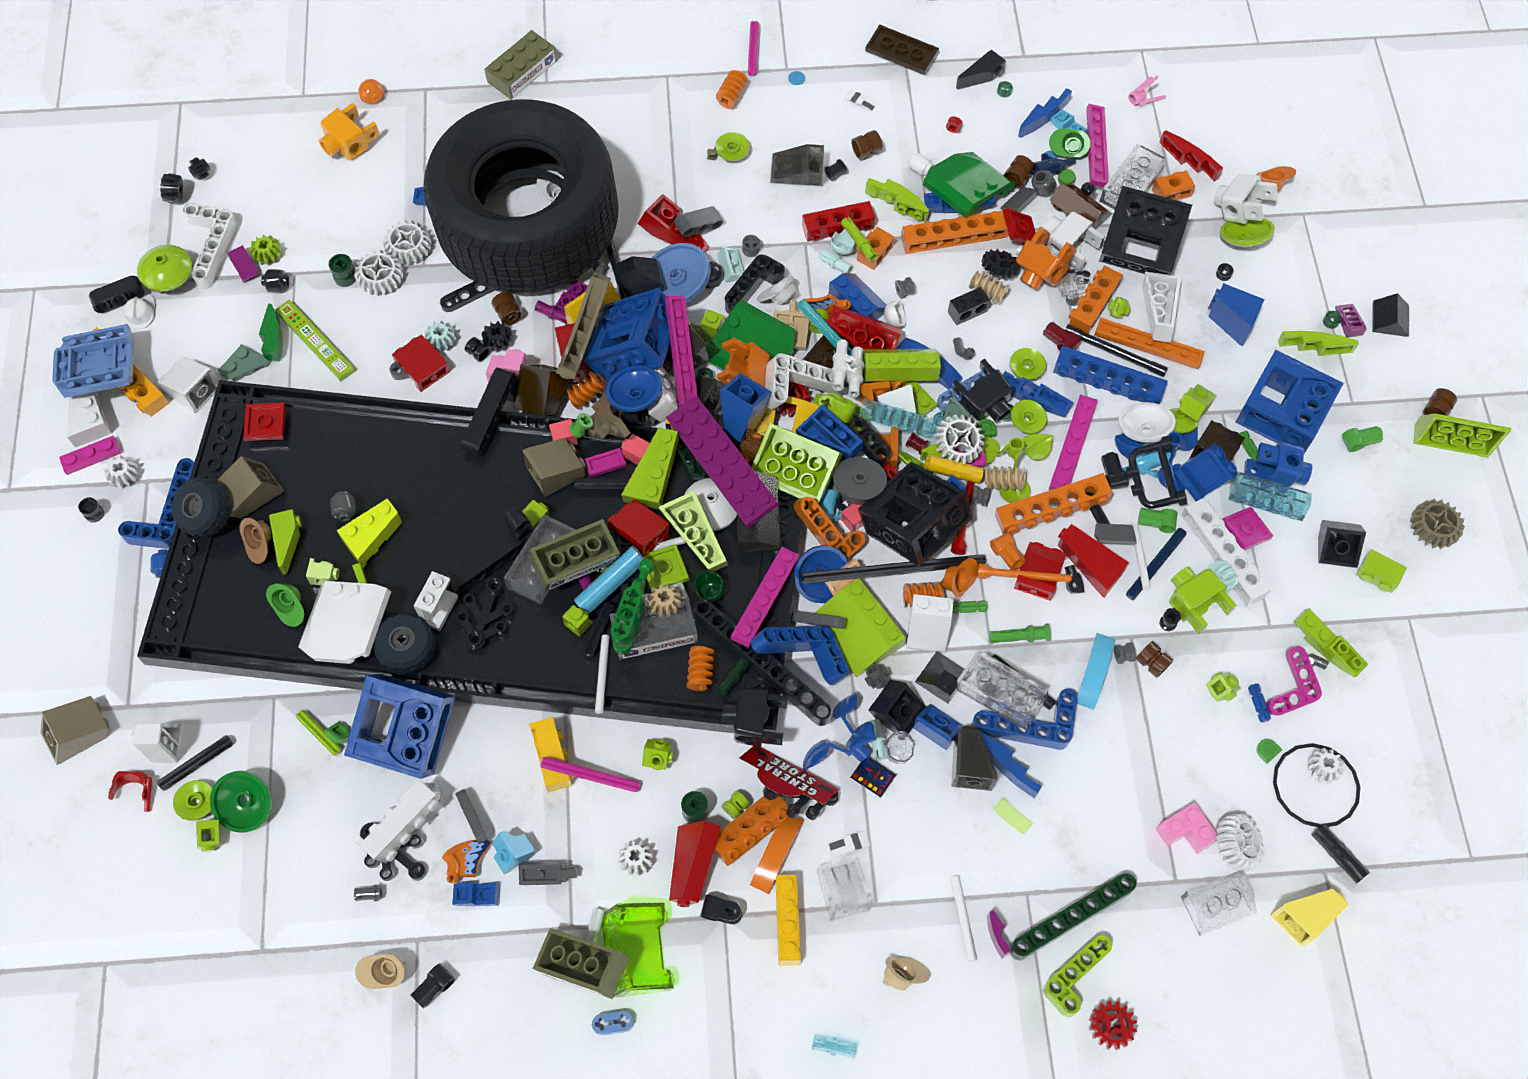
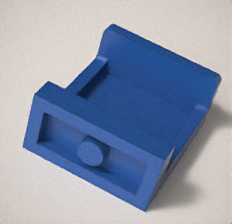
(1206, 471)

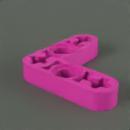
(1302, 690)

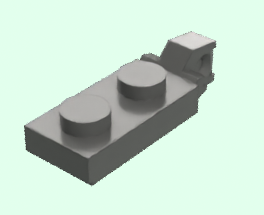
(545, 873)

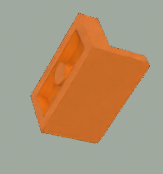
(891, 441)

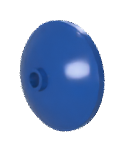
(634, 388)
(814, 558)

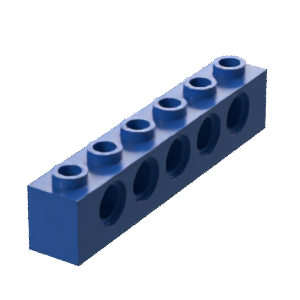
(1103, 369)

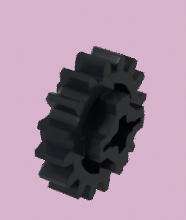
(1000, 263)

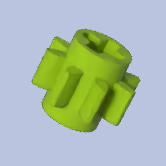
(1119, 307)

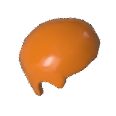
(370, 91)

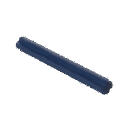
(1157, 562)

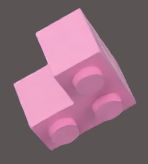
(509, 362)
(1188, 824)

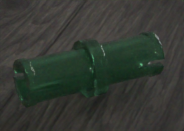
(732, 676)

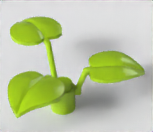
(1035, 445)

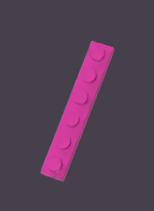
(1098, 148)
(681, 348)
(1073, 442)
(764, 597)

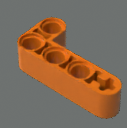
(825, 525)

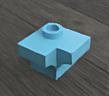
(511, 850)

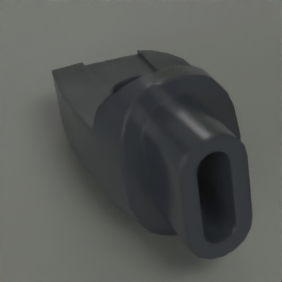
(1076, 578)

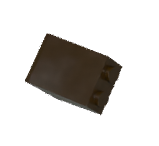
(539, 389)
(1222, 437)

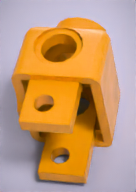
(344, 135)

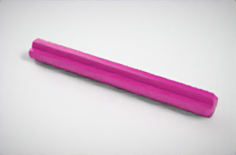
(589, 774)

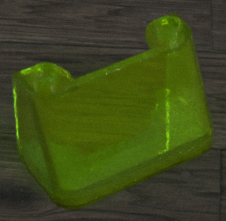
(636, 933)

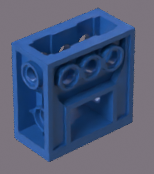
(629, 334)
(1300, 386)
(414, 731)

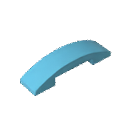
(1095, 671)

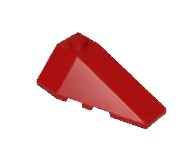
(659, 222)
(864, 330)

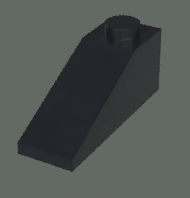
(982, 71)

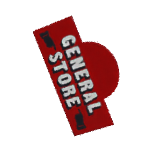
(786, 777)

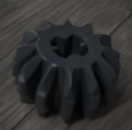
(171, 188)
(497, 336)

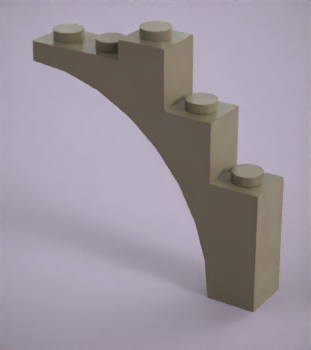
(584, 326)
(607, 420)

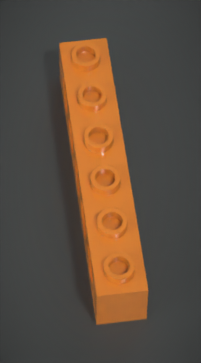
(953, 232)
(1096, 484)

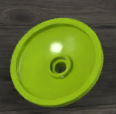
(1247, 234)
(164, 268)

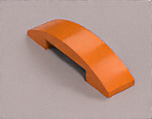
(775, 854)

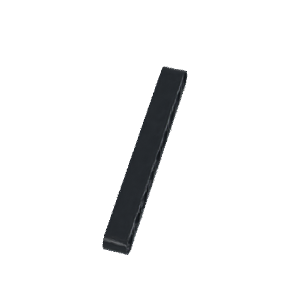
(772, 665)

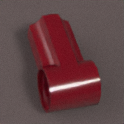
(1061, 337)

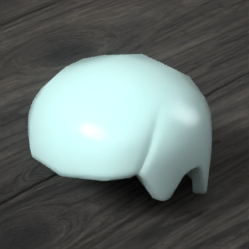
(842, 243)

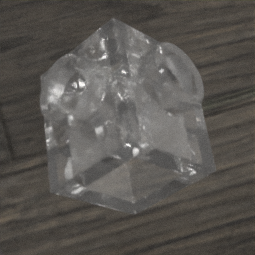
(1076, 282)

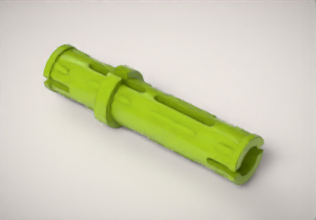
(862, 243)

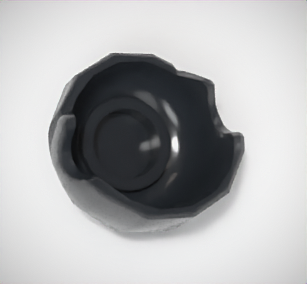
(715, 275)

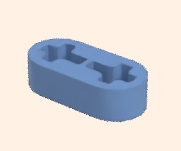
(613, 1028)

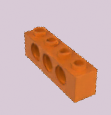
(1110, 281)
(749, 828)

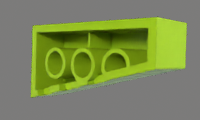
(653, 471)

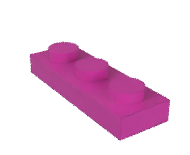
(90, 455)

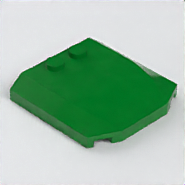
(966, 182)
(754, 326)

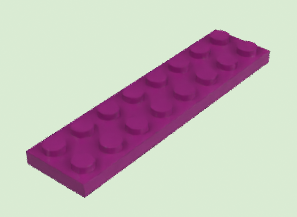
(722, 461)

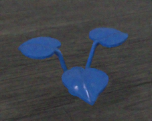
(1182, 441)
(855, 744)

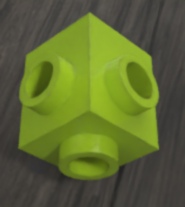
(1223, 686)
(657, 754)

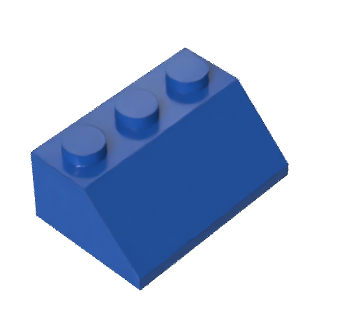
(860, 296)

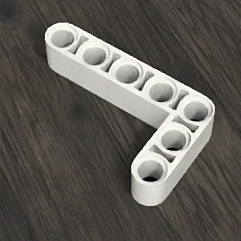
(222, 227)
(788, 368)

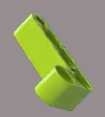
(1079, 970)

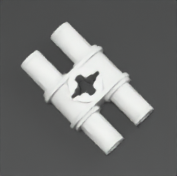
(847, 368)

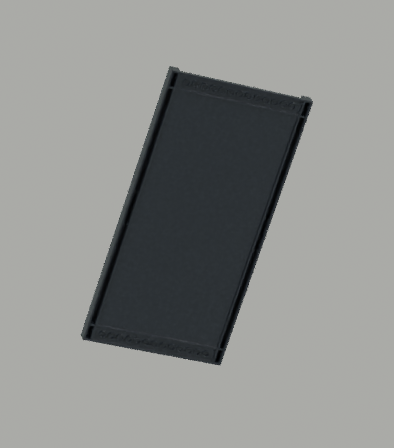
(451, 504)

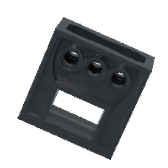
(1145, 228)
(925, 502)

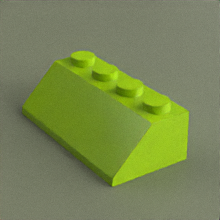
(901, 364)

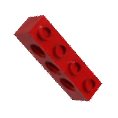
(825, 222)

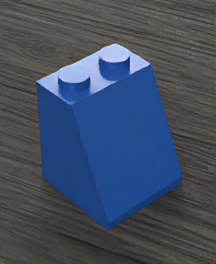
(1235, 311)
(743, 406)

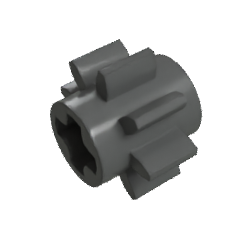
(877, 676)

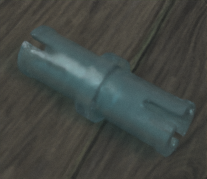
(834, 1046)

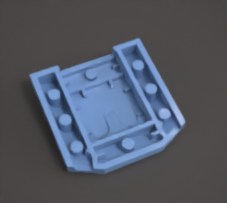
(94, 361)

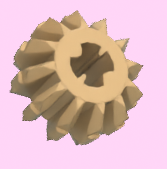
(672, 600)

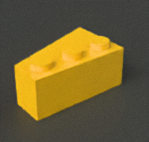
(548, 744)

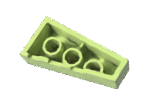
(693, 526)

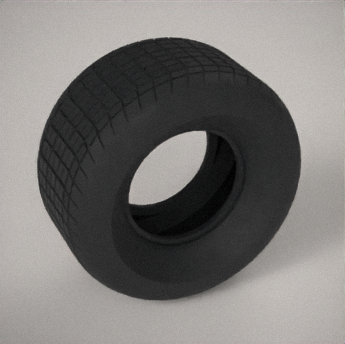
(512, 143)

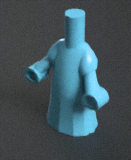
(1147, 461)
(828, 505)

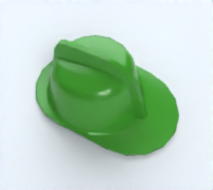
(1069, 142)
(286, 603)

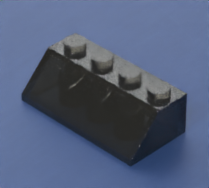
(766, 531)

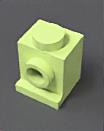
(320, 572)

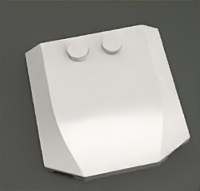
(344, 621)

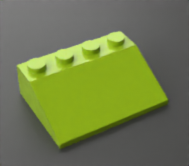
(1459, 434)
(798, 463)
(868, 629)

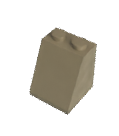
(553, 465)
(249, 486)
(73, 728)

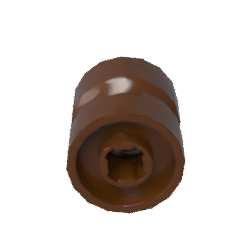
(867, 144)
(1019, 170)
(506, 308)
(1441, 402)
(1154, 659)

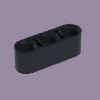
(116, 294)
(870, 450)

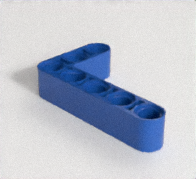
(165, 527)
(805, 638)
(1031, 736)

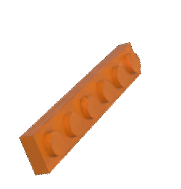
(1143, 341)

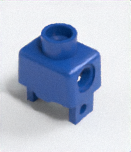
(1281, 465)

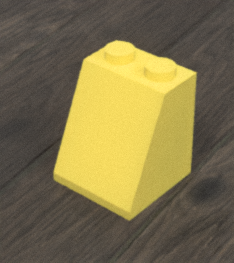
(1309, 915)

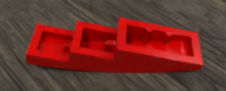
(1187, 152)

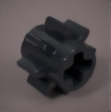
(198, 168)

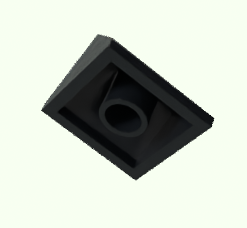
(1390, 316)

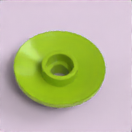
(732, 146)
(1030, 358)
(1032, 411)
(1183, 422)
(907, 458)
(185, 797)

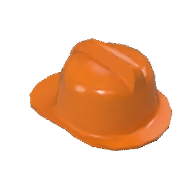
(1277, 175)
(961, 577)

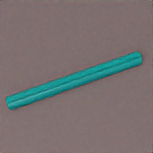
(822, 326)

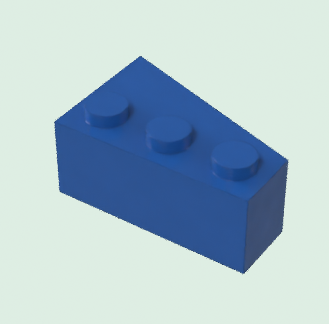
(831, 432)

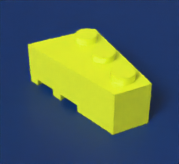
(370, 530)

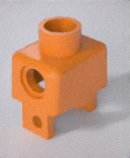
(1040, 263)
(752, 366)

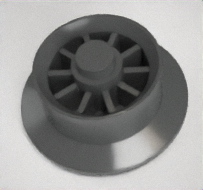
(859, 479)

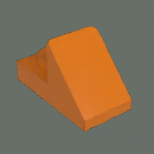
(873, 390)

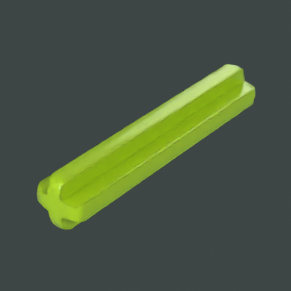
(318, 732)

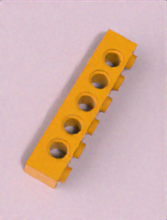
(141, 385)

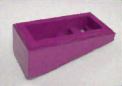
(1349, 331)

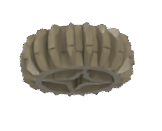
(1449, 524)

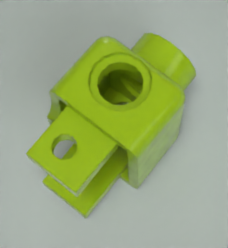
(1196, 594)

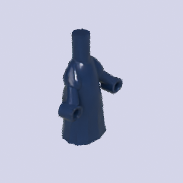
(1052, 164)

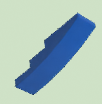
(1041, 115)
(1046, 397)
(1008, 767)

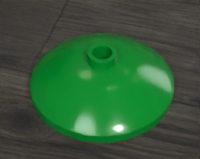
(232, 809)

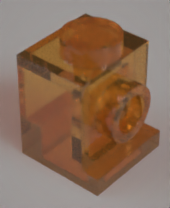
(750, 446)

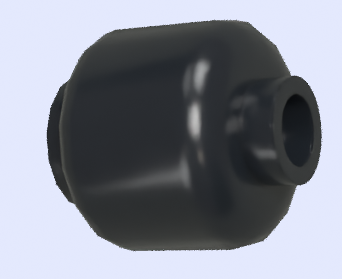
(275, 280)

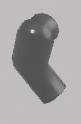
(961, 351)
(1317, 661)

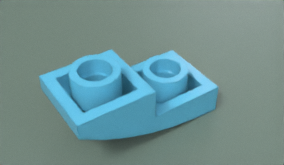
(1065, 120)

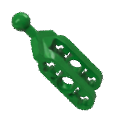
(629, 606)

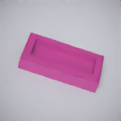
(605, 462)

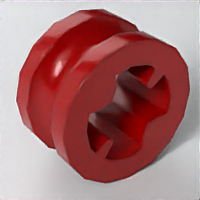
(954, 124)

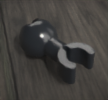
(1088, 189)

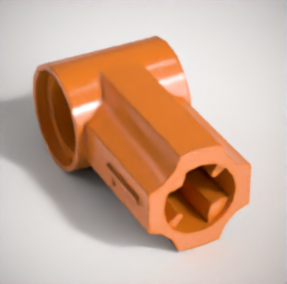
(1005, 547)

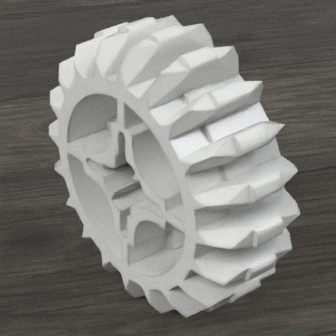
(404, 239)
(381, 276)
(946, 427)
(1239, 842)

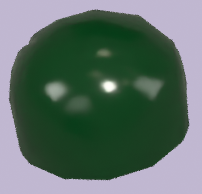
(709, 586)

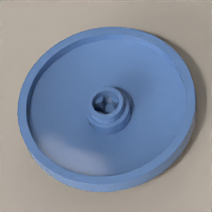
(683, 270)

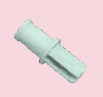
(835, 261)
(878, 745)

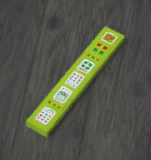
(314, 340)

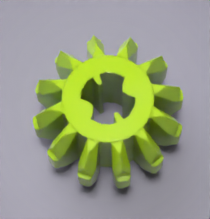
(265, 249)

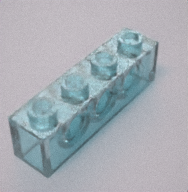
(897, 417)
(1270, 496)

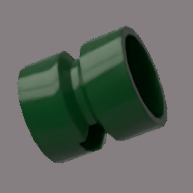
(342, 270)
(694, 807)

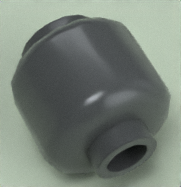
(1043, 182)
(343, 506)

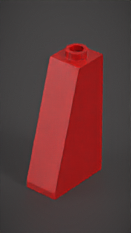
(1092, 559)
(691, 861)

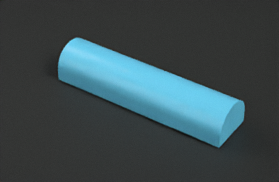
(609, 580)

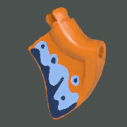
(827, 303)
(464, 859)

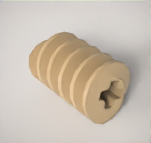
(992, 290)
(1005, 479)

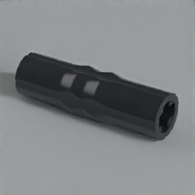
(1340, 853)

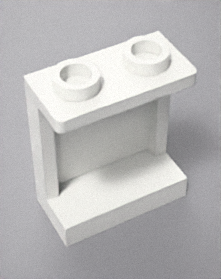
(435, 601)

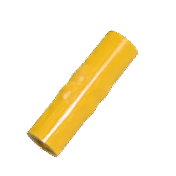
(950, 467)

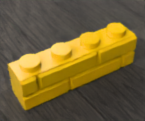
(787, 920)

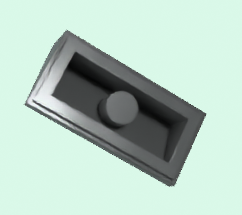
(1020, 199)
(1115, 534)

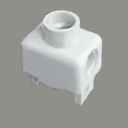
(1239, 203)
(1074, 230)

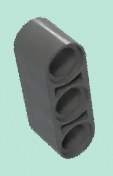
(698, 221)

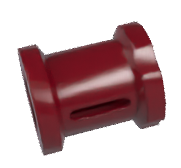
(917, 443)

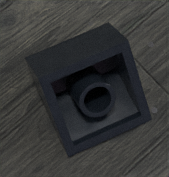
(1340, 543)
(897, 707)

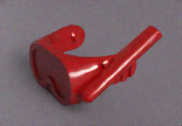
(123, 777)

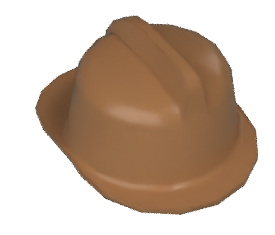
(256, 538)

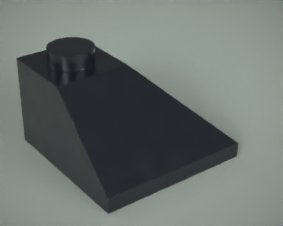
(640, 274)
(940, 677)

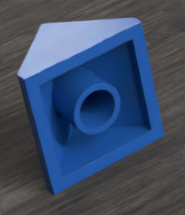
(937, 726)

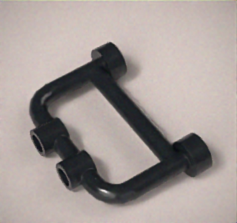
(1138, 488)

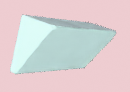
(730, 263)

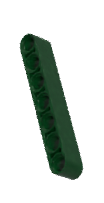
(1080, 909)

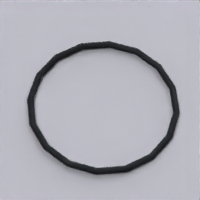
(1297, 817)

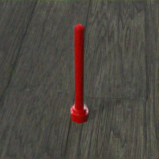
(959, 547)

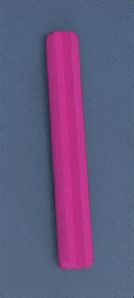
(753, 48)

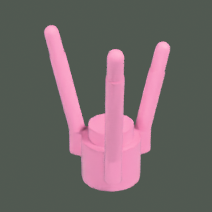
(1139, 94)

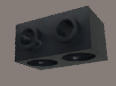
(968, 306)

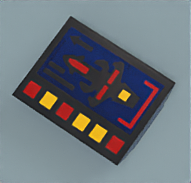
(873, 776)

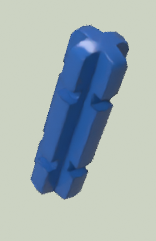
(1259, 702)

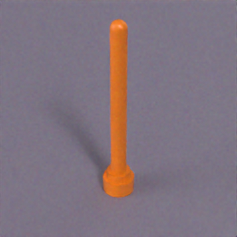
(985, 571)

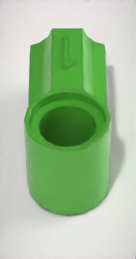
(1358, 439)
(1164, 519)

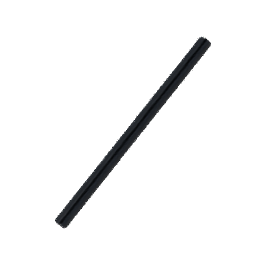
(885, 569)

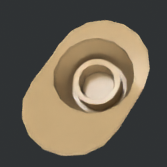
(380, 971)
(904, 972)

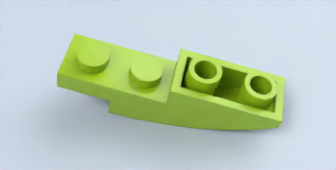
(904, 200)
(1329, 645)

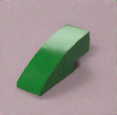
(271, 335)

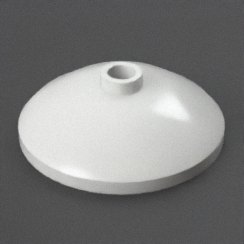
(1146, 422)
(718, 511)

